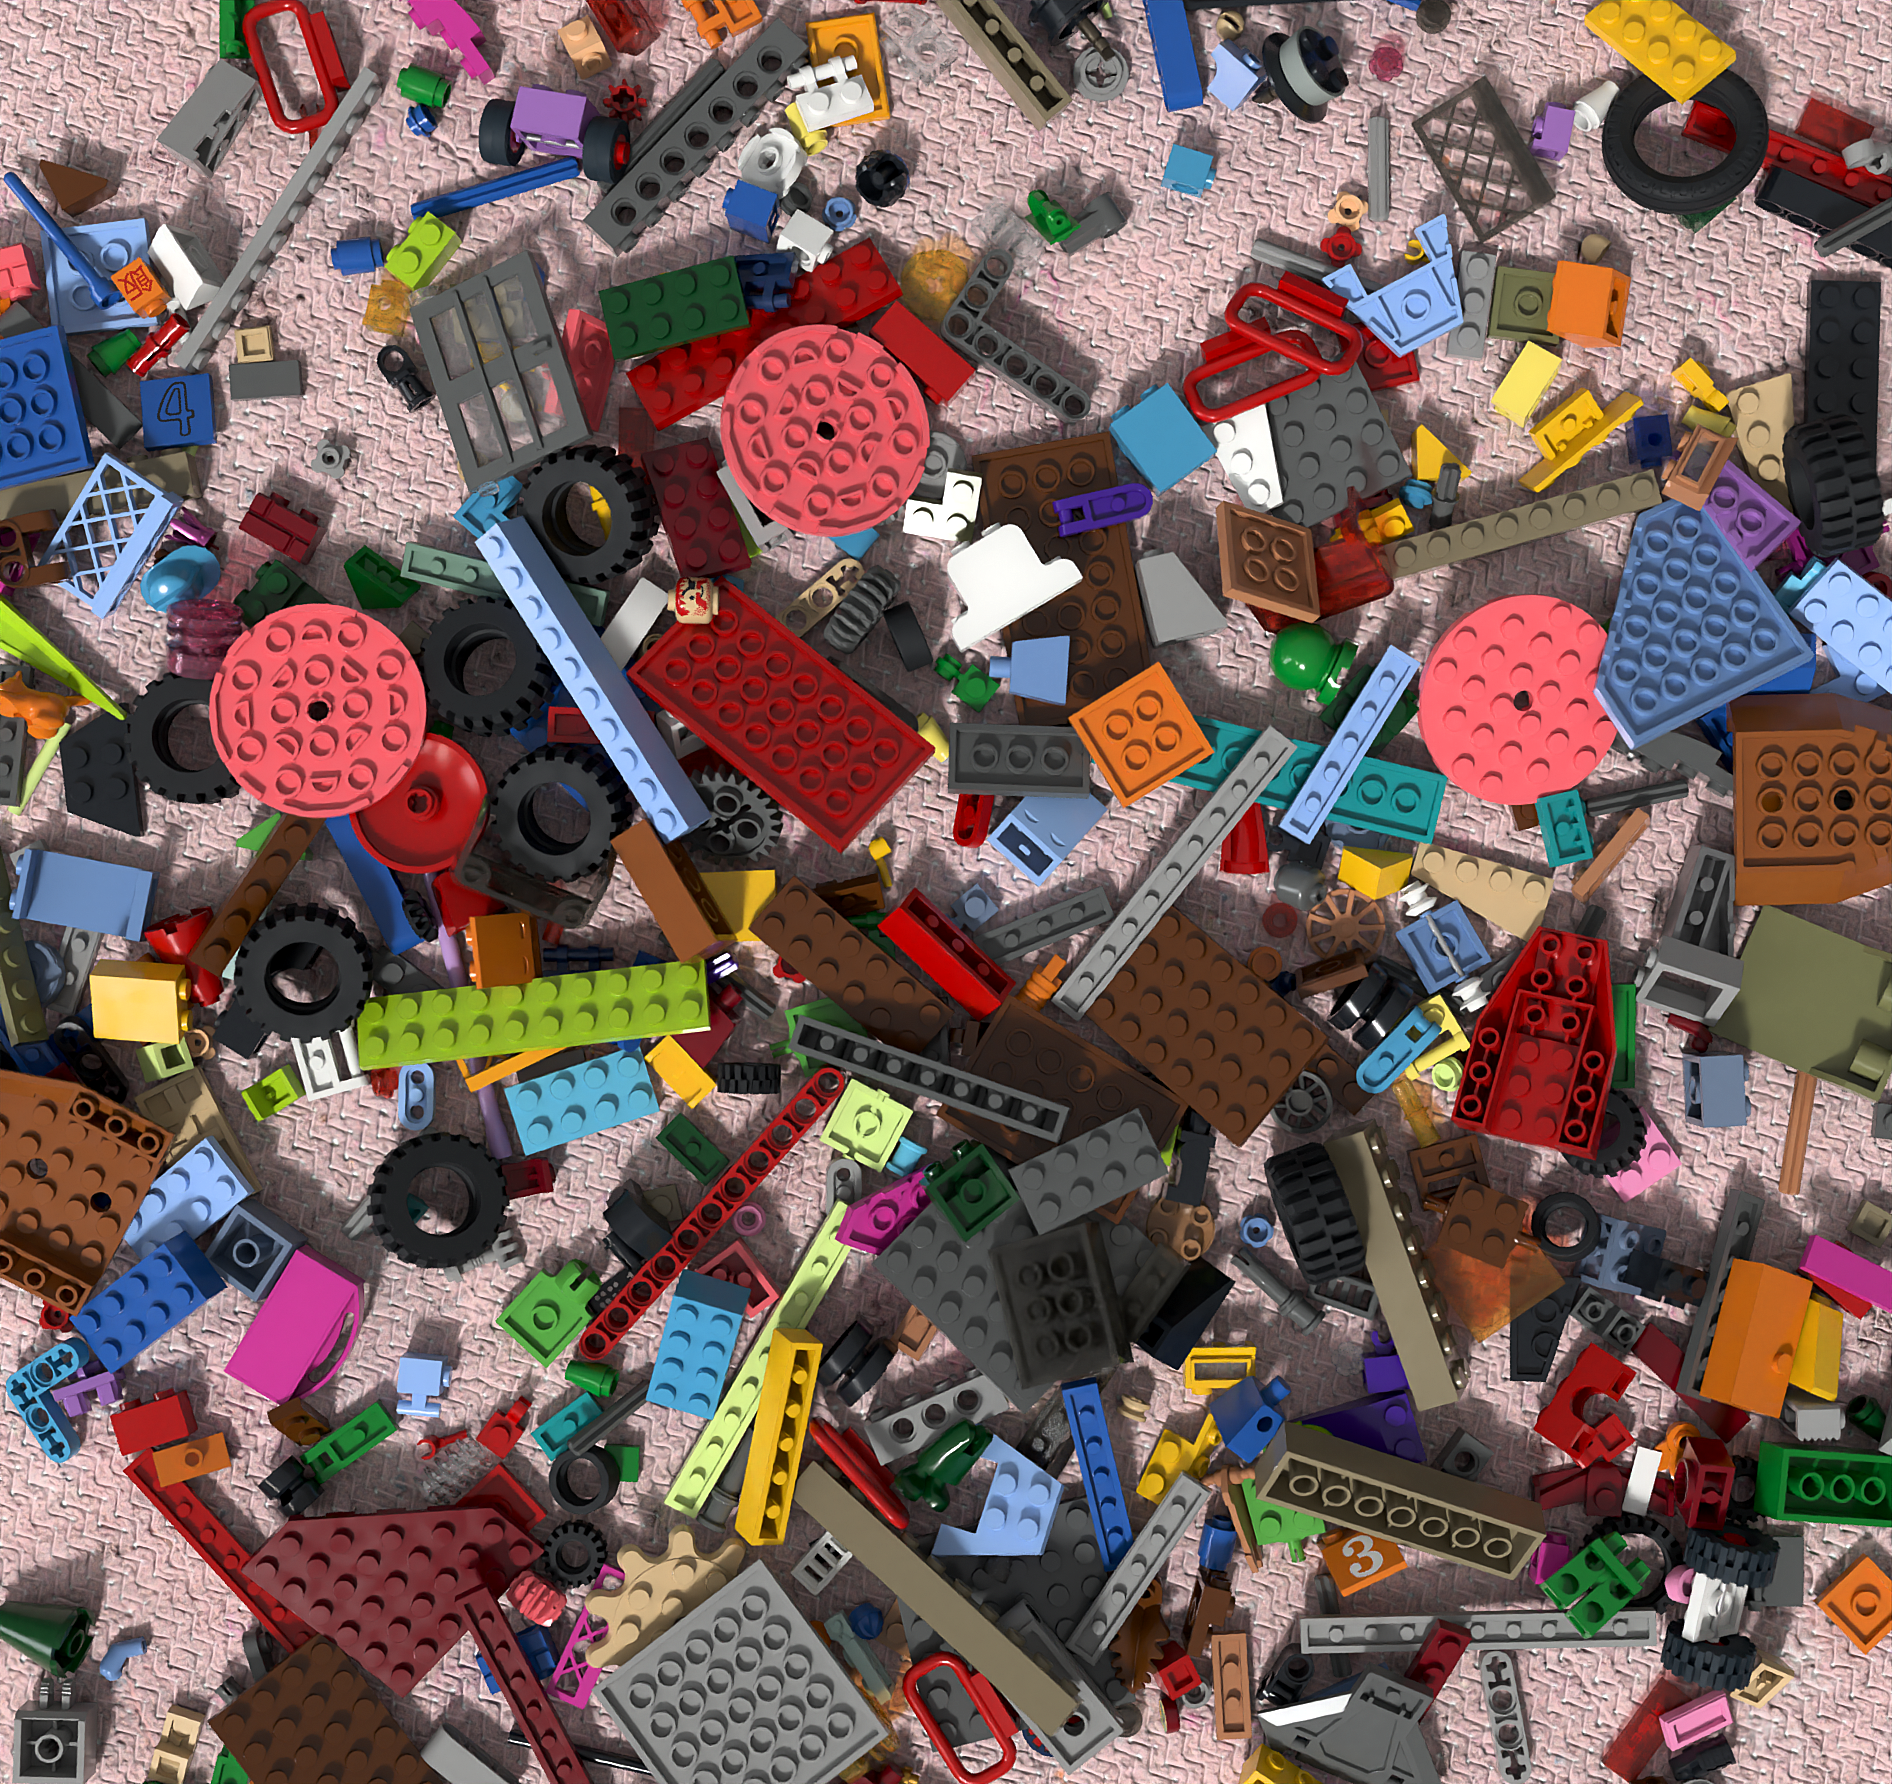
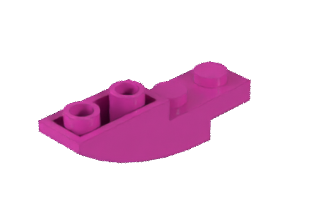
(456, 30)

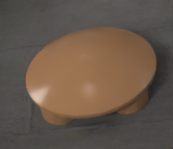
(1182, 1226)

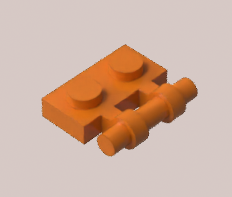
(734, 14)

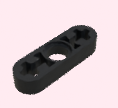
(68, 1047)

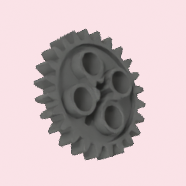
(742, 820)

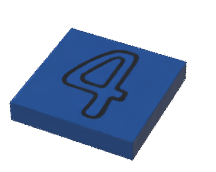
(178, 412)

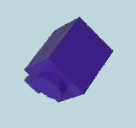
(1383, 1367)

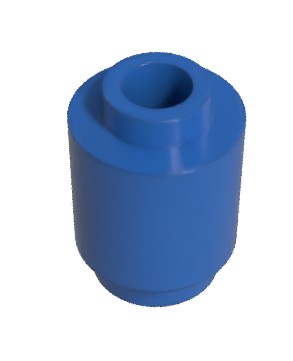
(357, 255)
(1217, 1542)

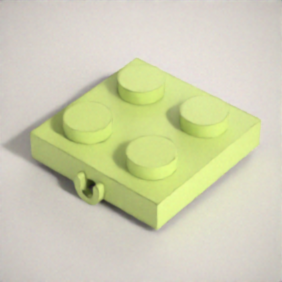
(866, 1125)

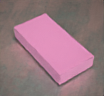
(1695, 1719)

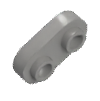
(846, 1189)

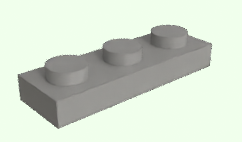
(1474, 284)

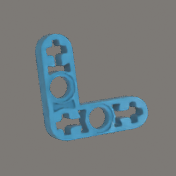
(38, 1388)

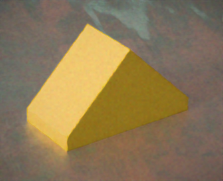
(1429, 455)
(1374, 871)

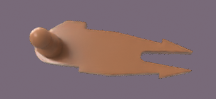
(1229, 1480)

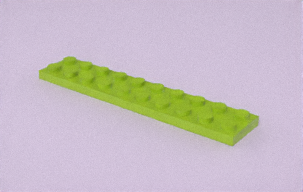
(534, 1015)

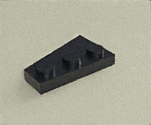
(1538, 1332)

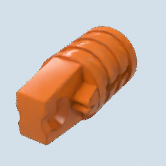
(1042, 984)

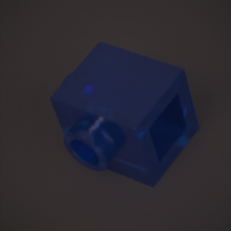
(1648, 441)

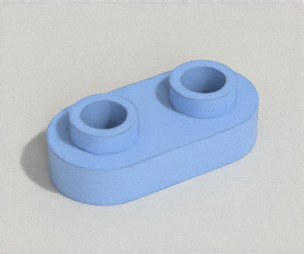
(418, 1094)

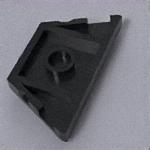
(99, 776)

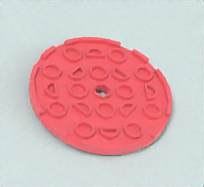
(794, 472)
(1471, 688)
(265, 702)

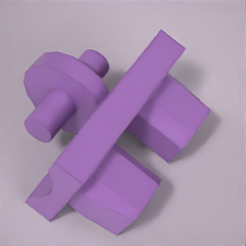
(106, 1384)

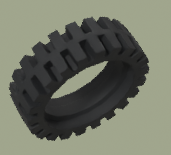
(1664, 1539)

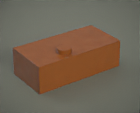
(674, 893)

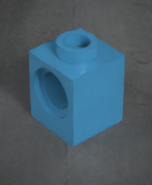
(1188, 171)

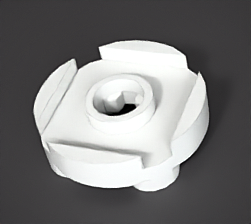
(777, 146)

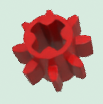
(617, 97)

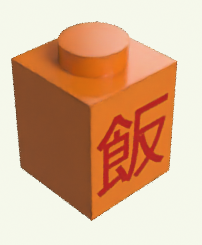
(142, 288)

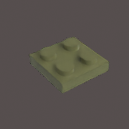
(1521, 306)

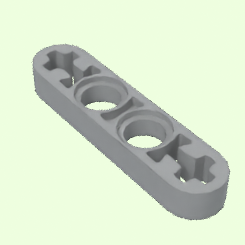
(1504, 1715)

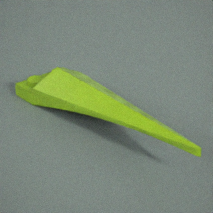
(29, 644)

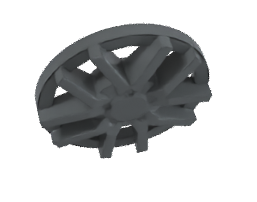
(1301, 1101)

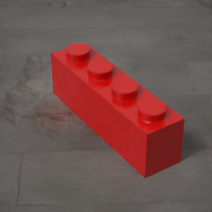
(946, 954)

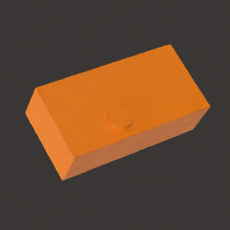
(1756, 1338)

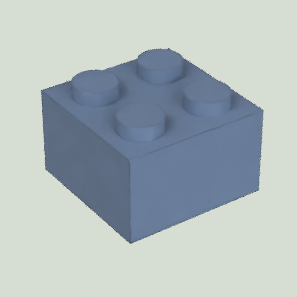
(1715, 1089)
(253, 1249)

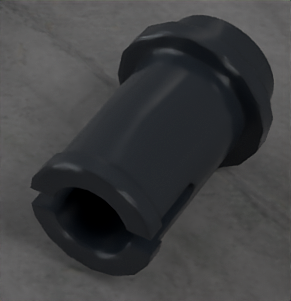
(622, 1251)

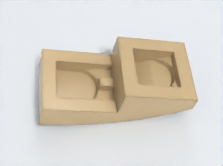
(176, 1746)

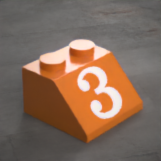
(1358, 1558)

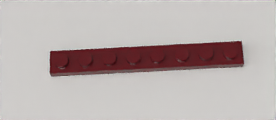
(521, 1686)

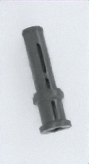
(1289, 1301)
(725, 1494)

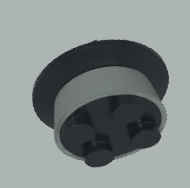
(1302, 72)

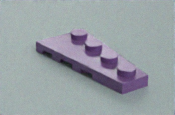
(1747, 515)

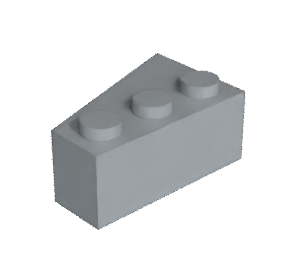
(211, 118)

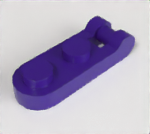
(1103, 508)

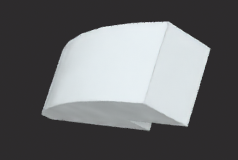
(633, 621)

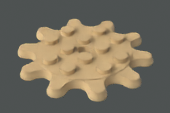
(658, 1593)

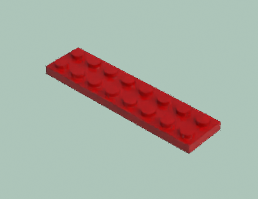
(700, 371)

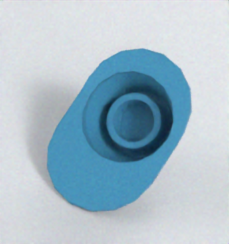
(180, 576)

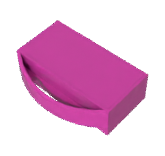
(299, 1328)

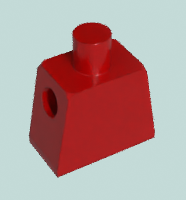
(459, 904)

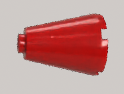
(173, 941)

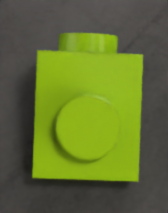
(273, 1093)

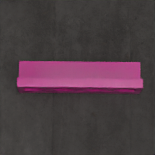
(591, 1674)

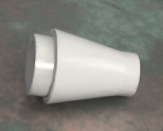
(1594, 106)

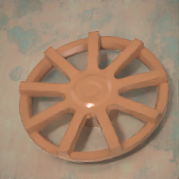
(1345, 925)

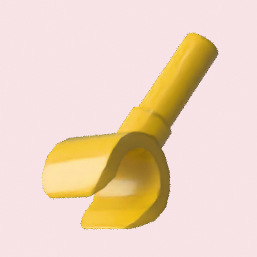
(1422, 257)
(879, 849)

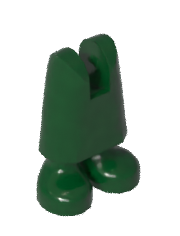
(943, 1462)

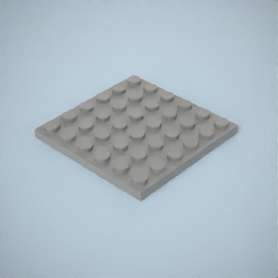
(741, 1694)

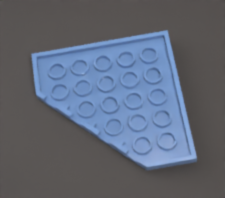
(1688, 627)

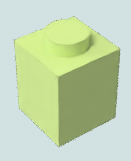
(164, 1060)

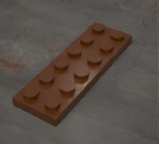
(850, 968)

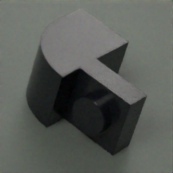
(636, 1221)

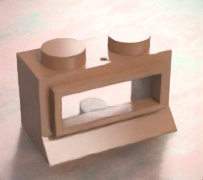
(1698, 466)

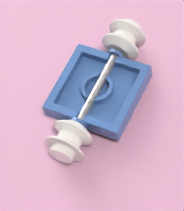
(1443, 946)

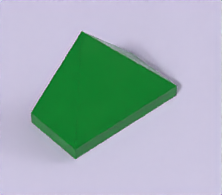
(378, 581)

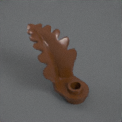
(1139, 1639)

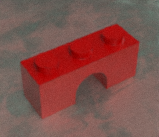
(1563, 1418)

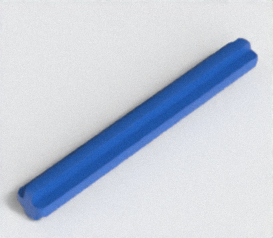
(497, 188)

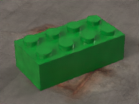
(1824, 1484)

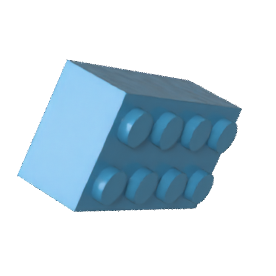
(697, 1344)

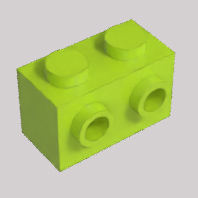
(423, 252)

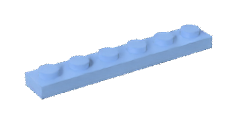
(1349, 744)

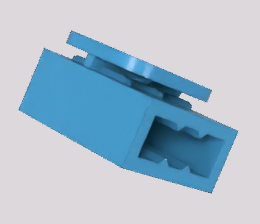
(1161, 438)

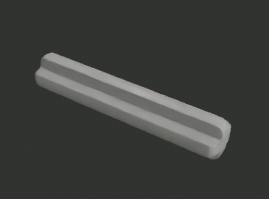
(1378, 169)

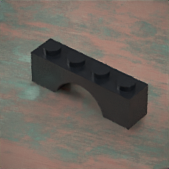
(235, 1028)

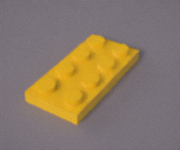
(1662, 43)

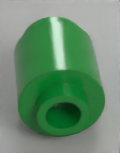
(424, 86)

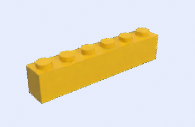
(778, 1436)

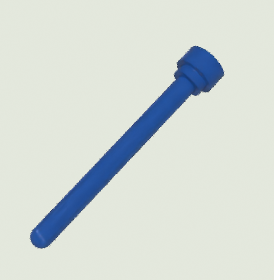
(102, 290)

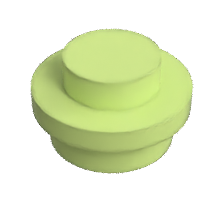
(1448, 1074)

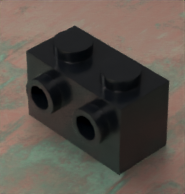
(1666, 1278)

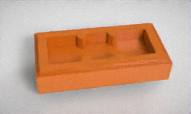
(191, 1459)

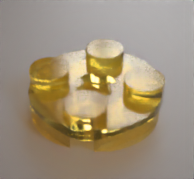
(932, 265)

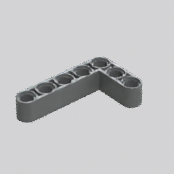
(1004, 347)

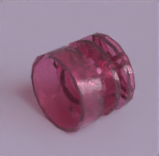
(201, 635)

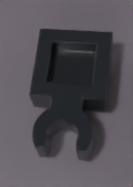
(1312, 853)

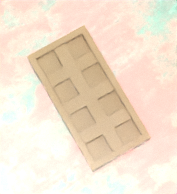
(193, 1113)

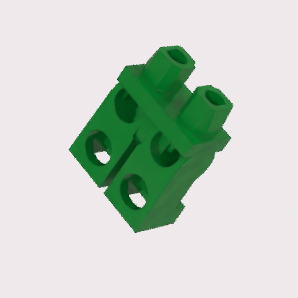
(1607, 1577)

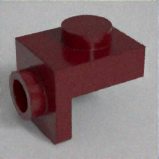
(528, 1177)

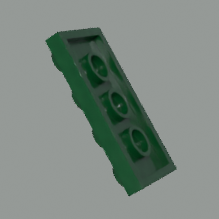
(675, 308)

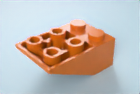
(504, 949)

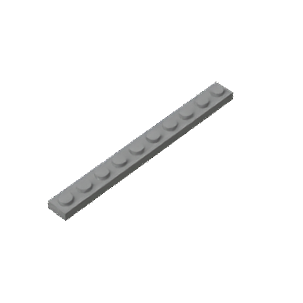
(287, 210)
(1173, 872)
(1488, 1629)

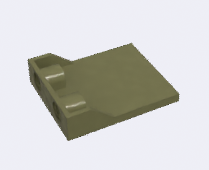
(1814, 1004)

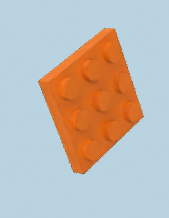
(1141, 735)

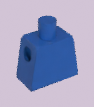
(1250, 1415)

